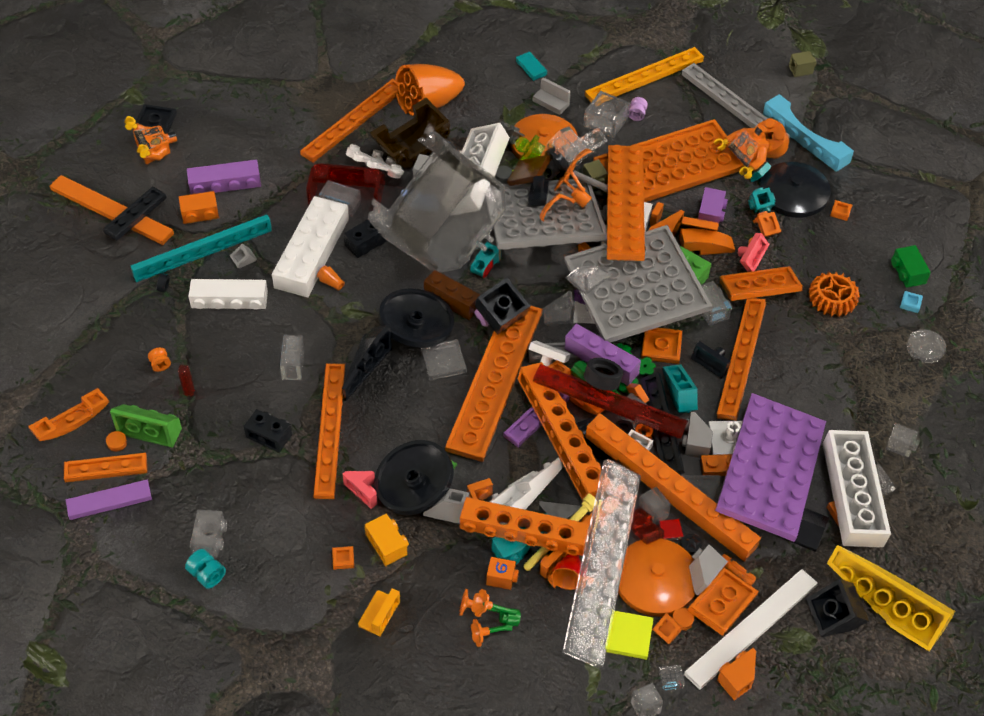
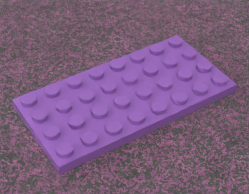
(771, 467)

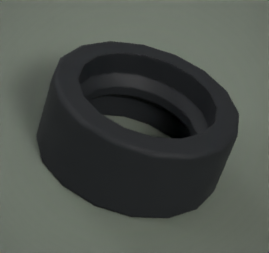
(603, 374)

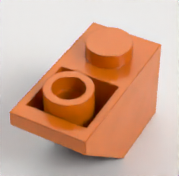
(739, 675)

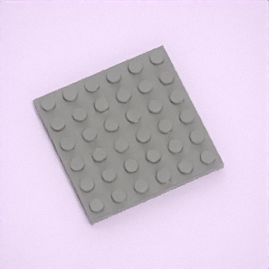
(562, 223)
(642, 292)

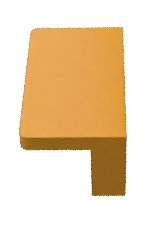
(379, 611)

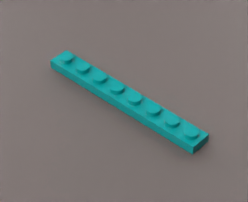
(201, 248)

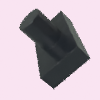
(538, 192)
(711, 359)

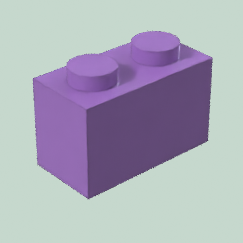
(712, 205)

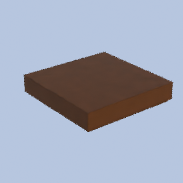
(528, 169)

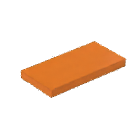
(760, 283)

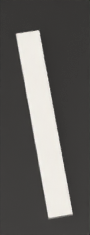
(750, 629)

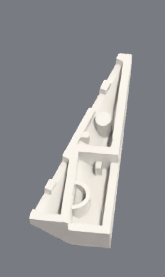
(526, 489)

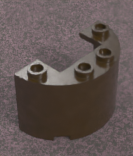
(403, 142)

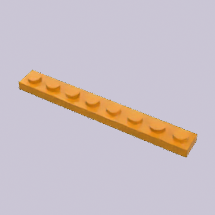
(647, 74)

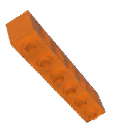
(534, 522)

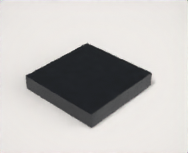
(157, 116)

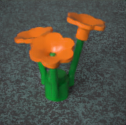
(480, 605)

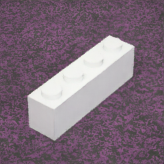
(228, 294)

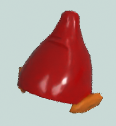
(566, 572)

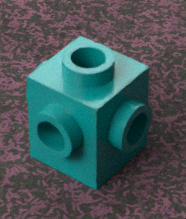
(763, 195)

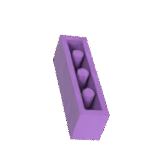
(224, 177)
(589, 346)

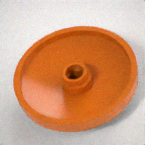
(541, 125)
(656, 578)

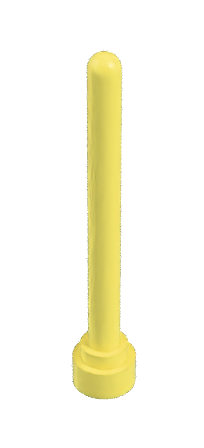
(587, 506)

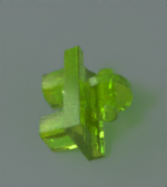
(530, 149)

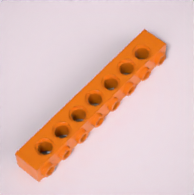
(562, 432)

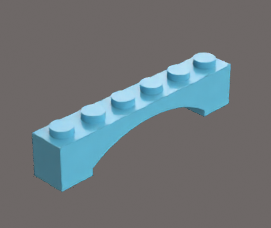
(832, 153)

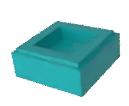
(760, 172)

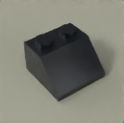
(837, 608)

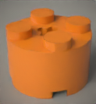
(779, 138)

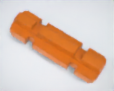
(739, 571)

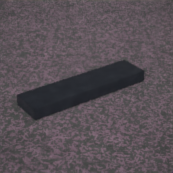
(134, 213)

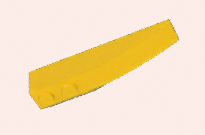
(895, 600)

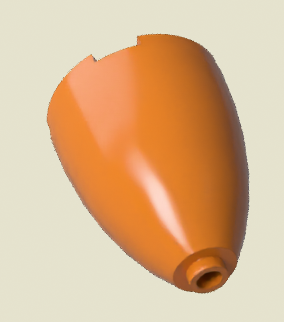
(428, 82)

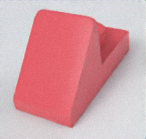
(360, 484)

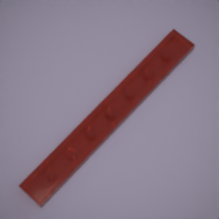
(610, 401)

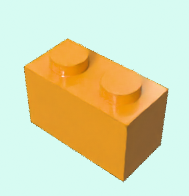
(386, 539)

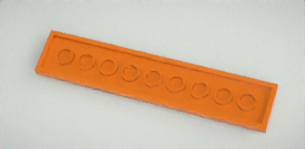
(625, 203)
(492, 388)

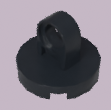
(557, 164)

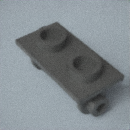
(513, 132)

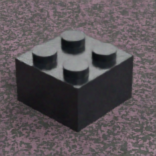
(502, 305)

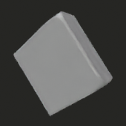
(243, 256)

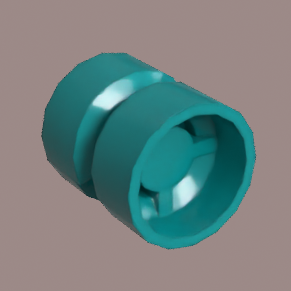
(205, 568)

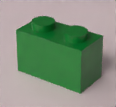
(910, 266)

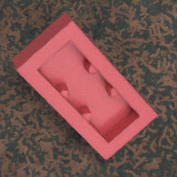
(753, 253)

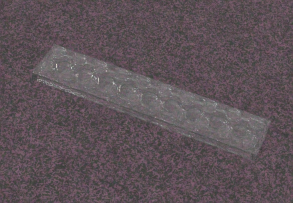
(602, 564)

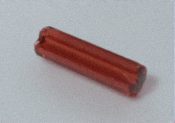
(186, 380)

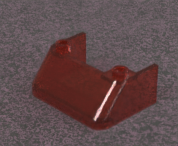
(345, 176)

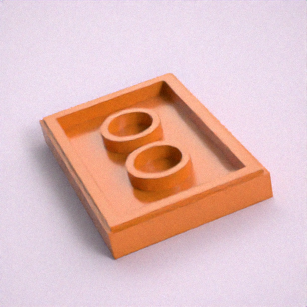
(723, 601)

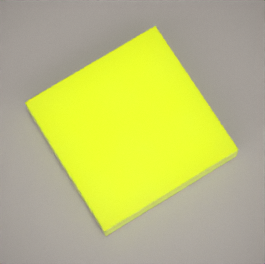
(630, 635)

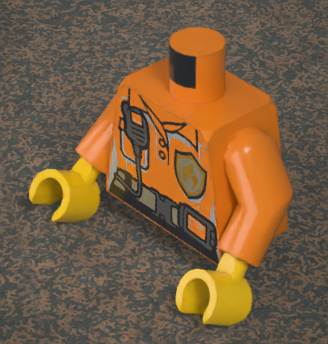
(151, 141)
(748, 147)

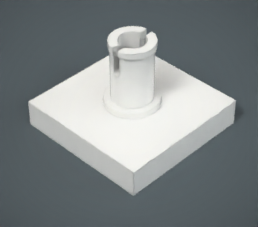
(724, 436)

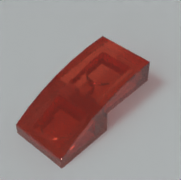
(644, 527)

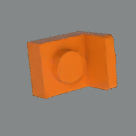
(767, 223)
(481, 489)

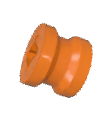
(159, 359)

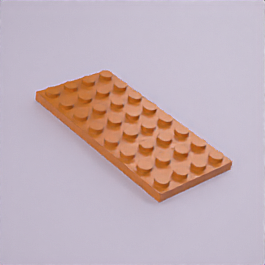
(683, 160)

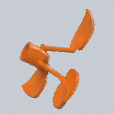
(578, 195)

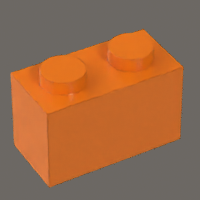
(198, 207)

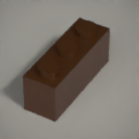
(453, 293)

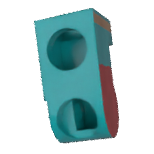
(485, 260)

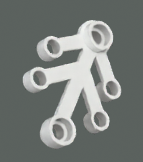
(375, 161)

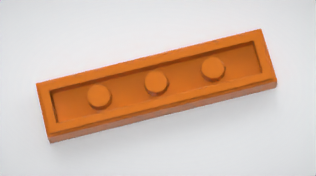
(105, 467)

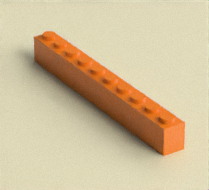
(673, 486)

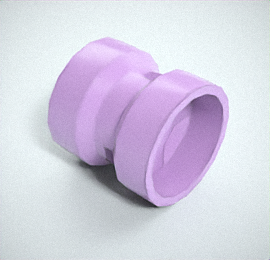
(637, 108)

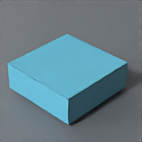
(911, 301)

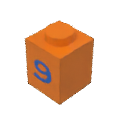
(502, 573)

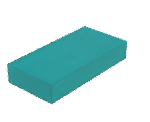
(531, 66)

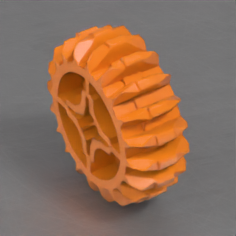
(833, 294)

